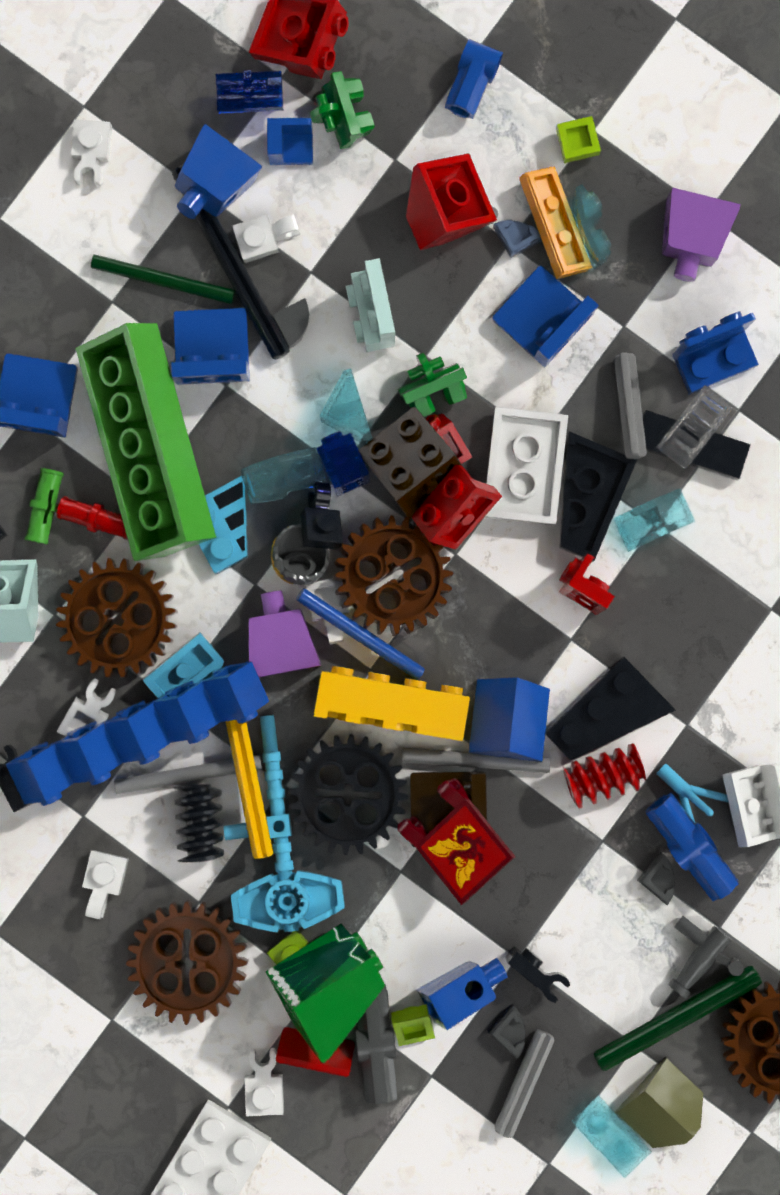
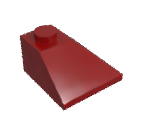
(446, 201)

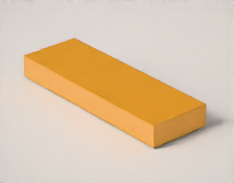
(555, 222)

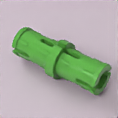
(44, 506)

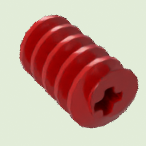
(605, 776)

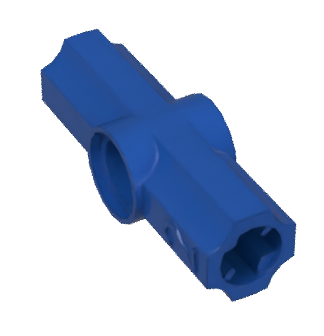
(692, 847)

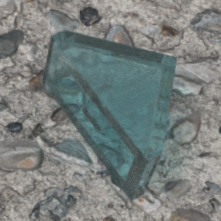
(345, 410)
(654, 519)

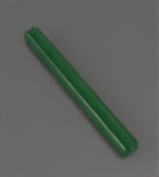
(677, 1018)

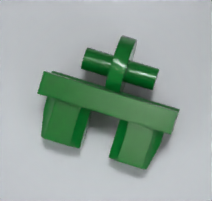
(337, 111)
(448, 379)

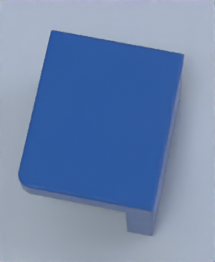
(290, 141)

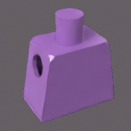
(695, 230)
(280, 639)

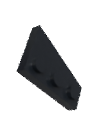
(591, 493)
(608, 710)

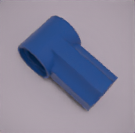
(476, 69)

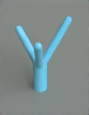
(688, 791)

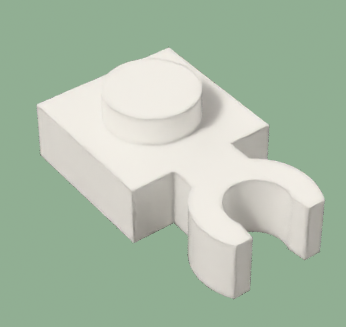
(90, 144)
(86, 712)
(263, 1089)

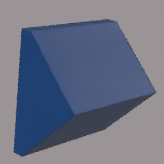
(509, 719)

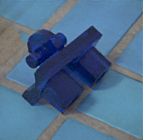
(249, 91)

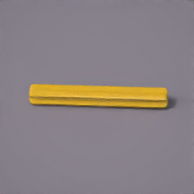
(249, 789)

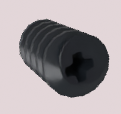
(199, 822)

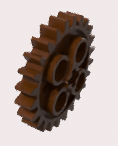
(91, 596)
(410, 603)
(154, 960)
(752, 1051)

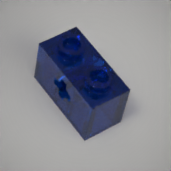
(342, 463)

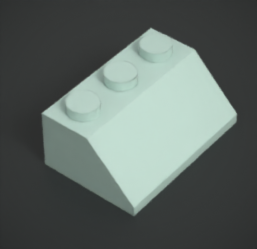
(18, 600)

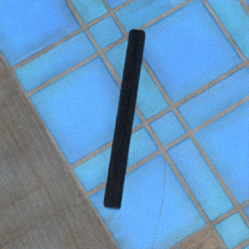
(241, 281)

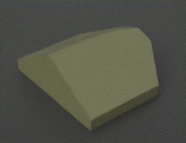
(664, 1107)

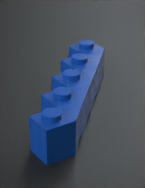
(138, 733)

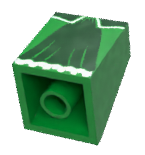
(328, 987)

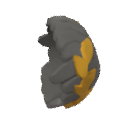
(297, 563)

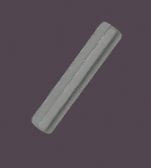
(630, 406)
(524, 1083)

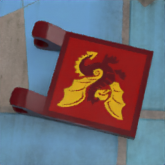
(461, 847)

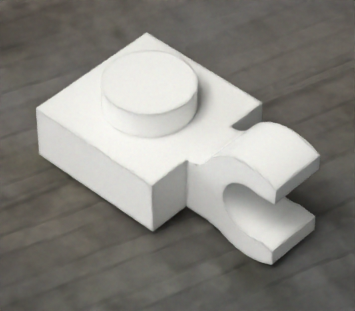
(258, 237)
(326, 591)
(105, 877)

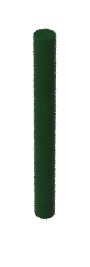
(162, 279)

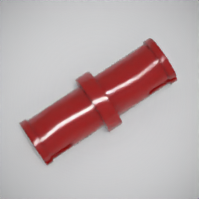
(92, 517)

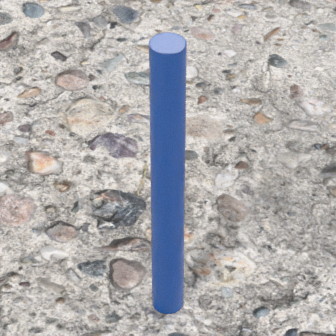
(360, 634)

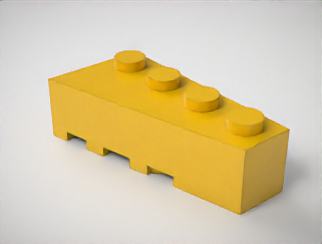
(392, 705)

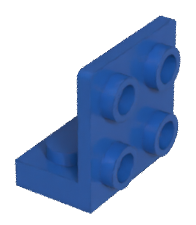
(543, 315)
(211, 346)
(715, 354)
(36, 394)

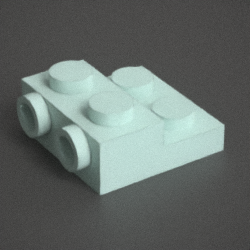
(371, 298)

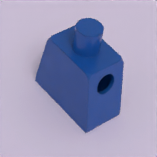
(214, 175)
(447, 995)

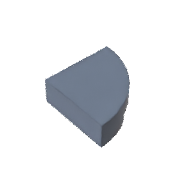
(516, 236)

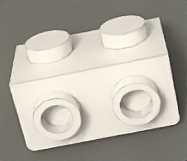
(754, 803)

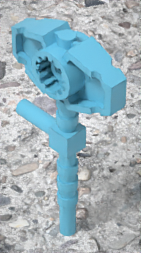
(289, 897)

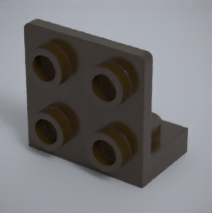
(409, 460)
(431, 807)

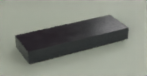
(719, 455)

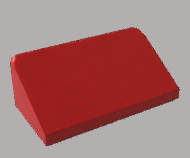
(296, 1052)

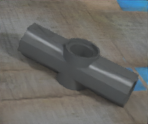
(377, 1051)

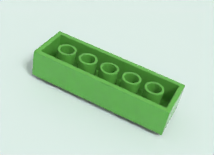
(145, 441)

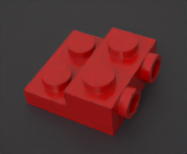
(300, 35)

